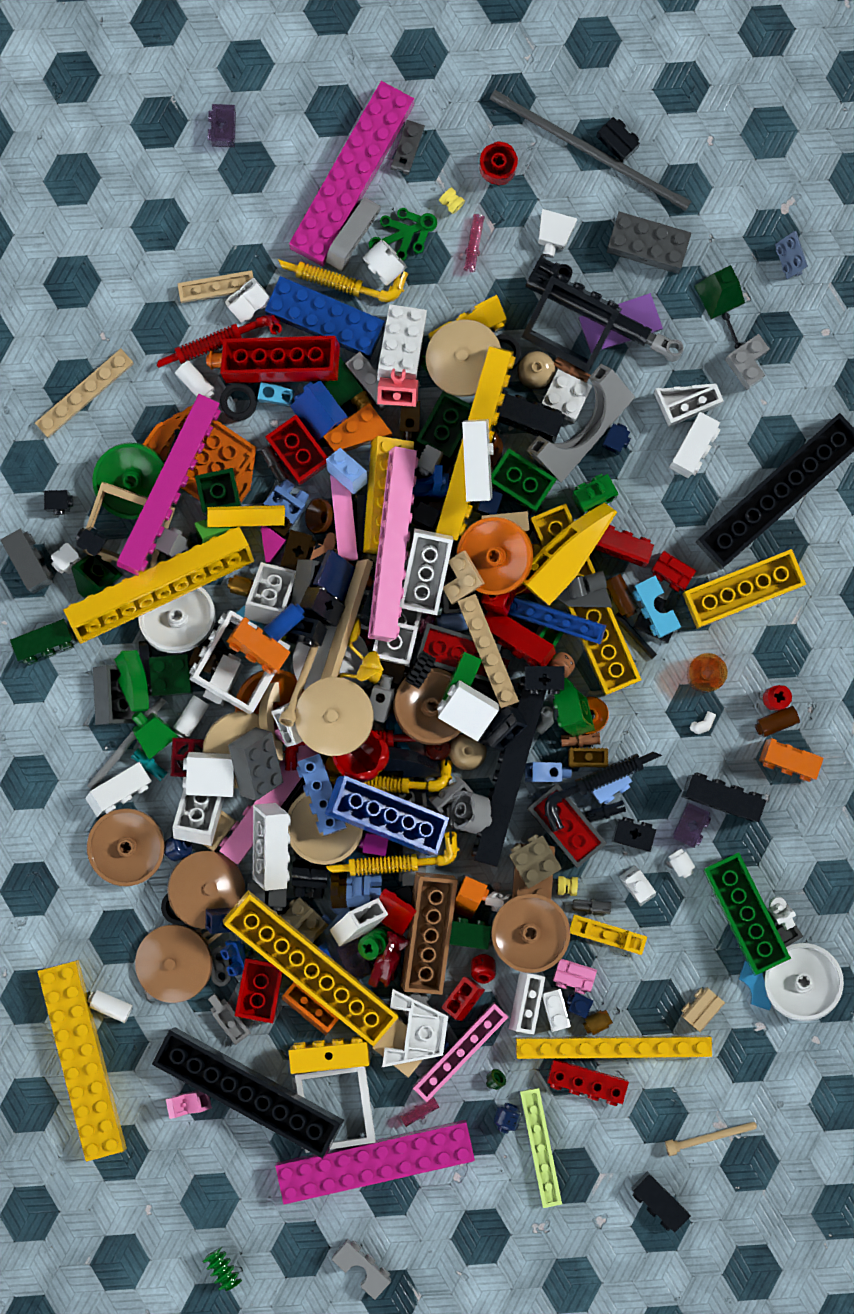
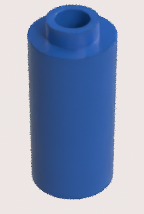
(284, 622)

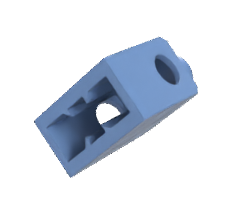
(541, 772)

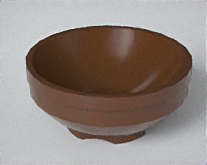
(315, 515)

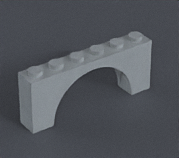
(610, 401)

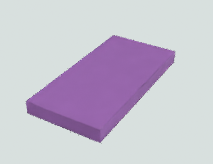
(639, 309)

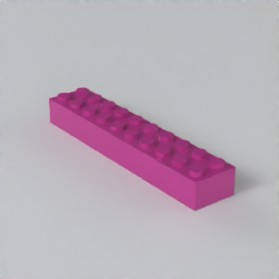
(352, 172)
(375, 1162)

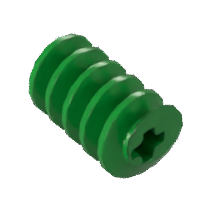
(374, 942)
(221, 1270)

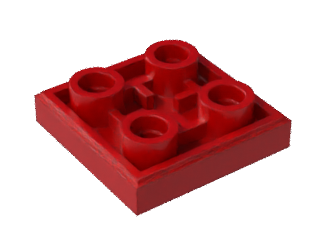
(399, 912)

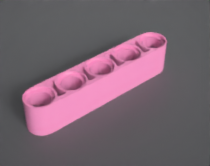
(344, 521)

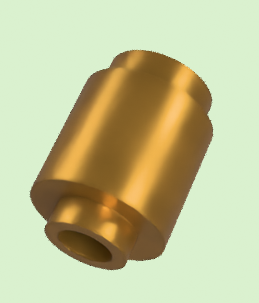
(240, 585)
(597, 1022)

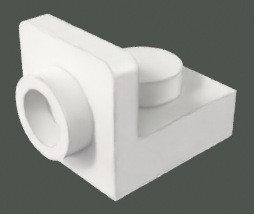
(497, 900)

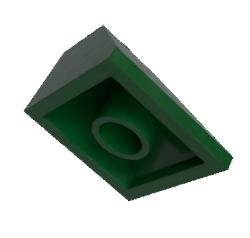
(720, 292)
(94, 575)

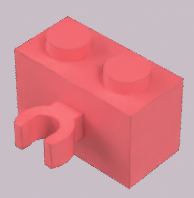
(397, 390)

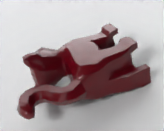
(388, 961)

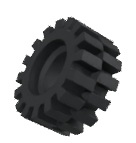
(420, 669)

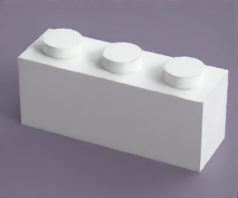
(526, 1003)

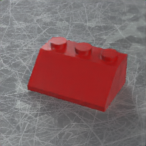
(625, 546)
(259, 991)

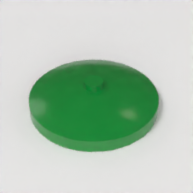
(130, 468)

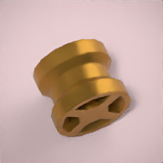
(361, 400)

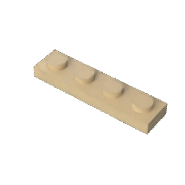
(213, 286)

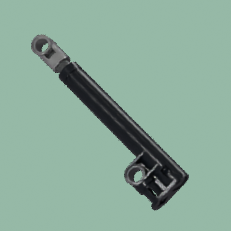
(624, 325)

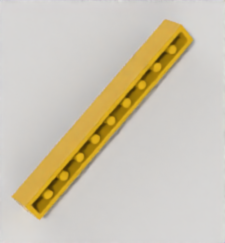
(613, 1046)

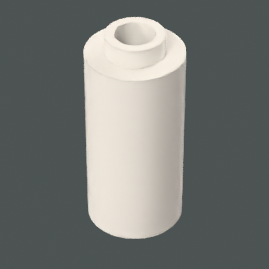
(194, 380)
(190, 717)
(110, 1006)

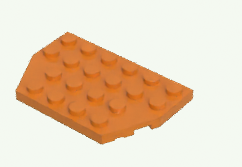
(221, 451)

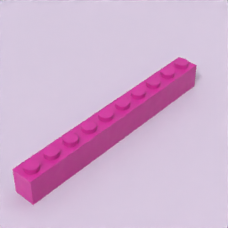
(168, 484)

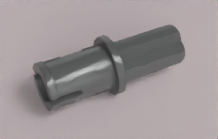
(274, 464)
(591, 906)

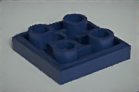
(335, 575)

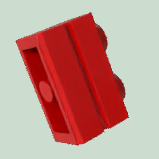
(673, 571)

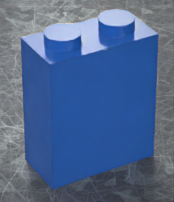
(318, 410)

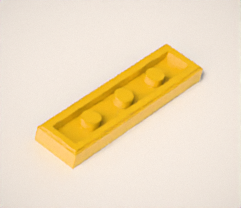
(245, 516)

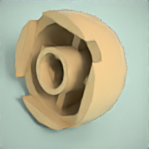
(536, 370)
(467, 752)

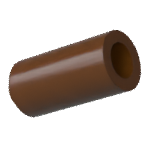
(622, 596)
(777, 721)

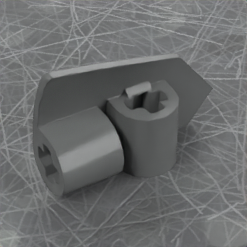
(586, 592)

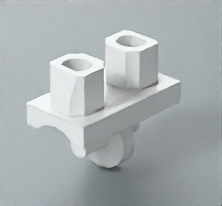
(781, 912)

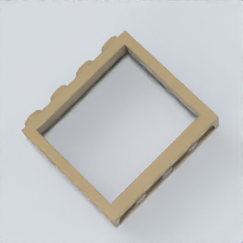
(108, 555)

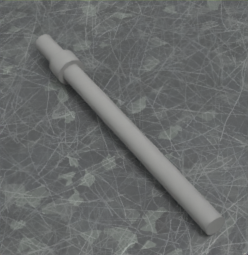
(122, 748)

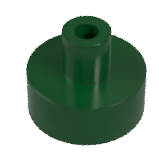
(495, 1079)

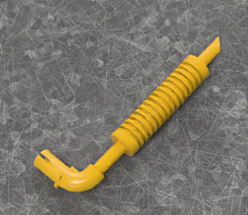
(344, 283)
(403, 785)
(399, 863)

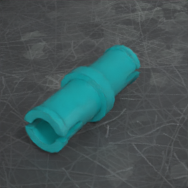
(149, 765)

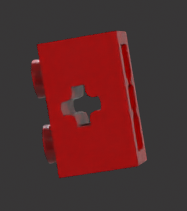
(463, 998)

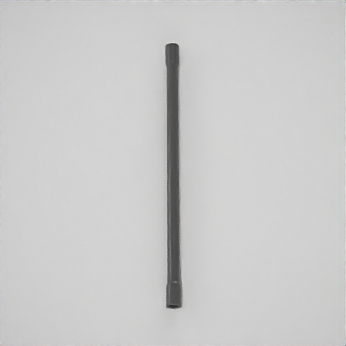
(506, 102)

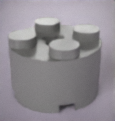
(469, 812)

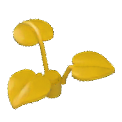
(371, 667)

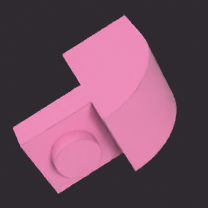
(187, 1103)

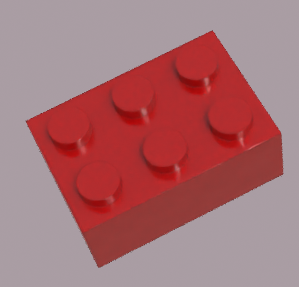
(297, 449)

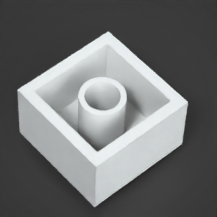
(567, 395)
(399, 650)

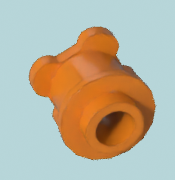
(213, 360)

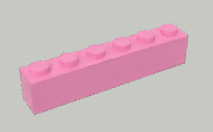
(460, 1052)

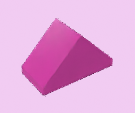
(272, 543)

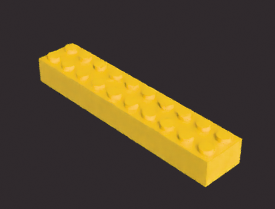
(484, 406)
(159, 585)
(611, 658)
(310, 968)
(82, 1060)

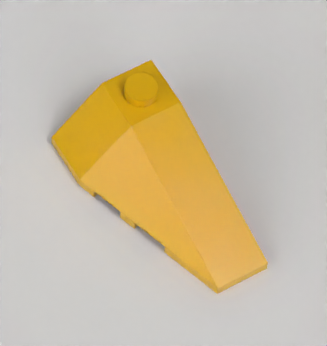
(487, 312)

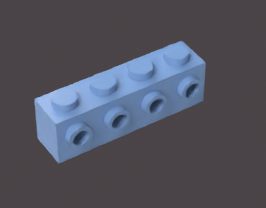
(319, 789)

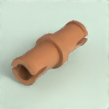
(571, 369)
(584, 739)

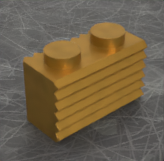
(588, 757)

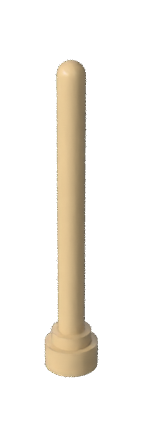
(288, 716)
(674, 1146)

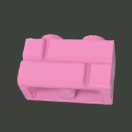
(574, 975)

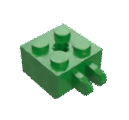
(597, 492)
(573, 710)

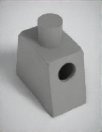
(382, 705)

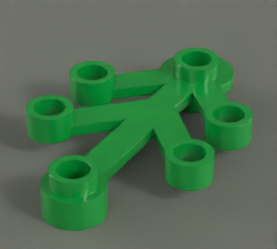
(406, 232)

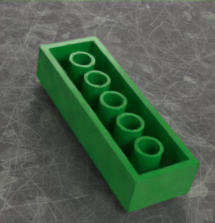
(746, 914)

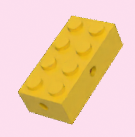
(314, 1057)

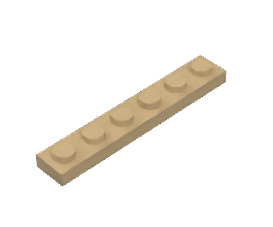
(84, 393)
(488, 651)

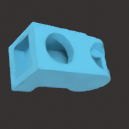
(275, 394)

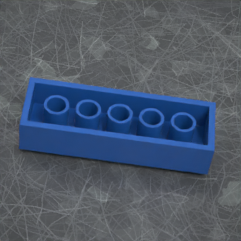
(325, 317)
(387, 815)

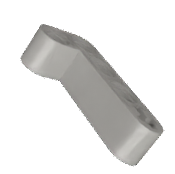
(352, 233)

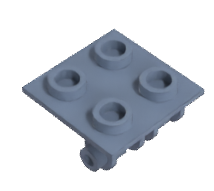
(791, 255)

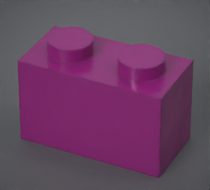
(374, 844)

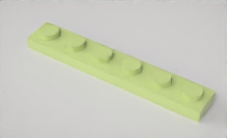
(541, 1147)

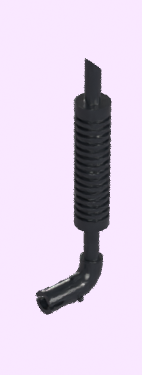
(595, 781)

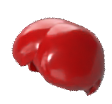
(365, 761)

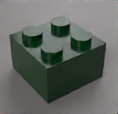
(218, 489)
(170, 675)
(470, 933)

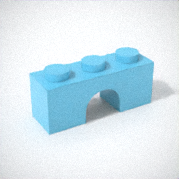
(661, 622)

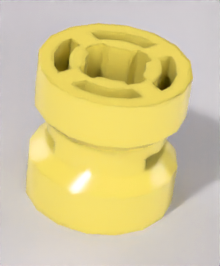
(452, 200)
(572, 886)

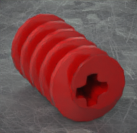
(784, 695)

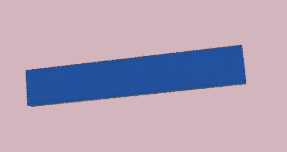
(557, 620)

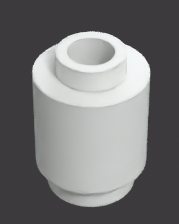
(682, 863)

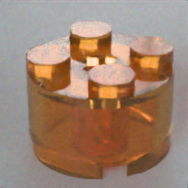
(714, 665)

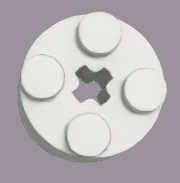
(384, 262)

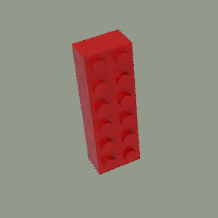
(280, 359)

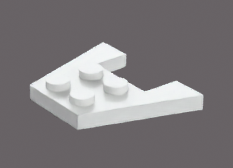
(424, 1032)

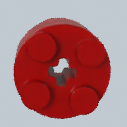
(489, 158)

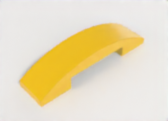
(607, 934)

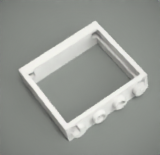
(205, 654)
(364, 1090)

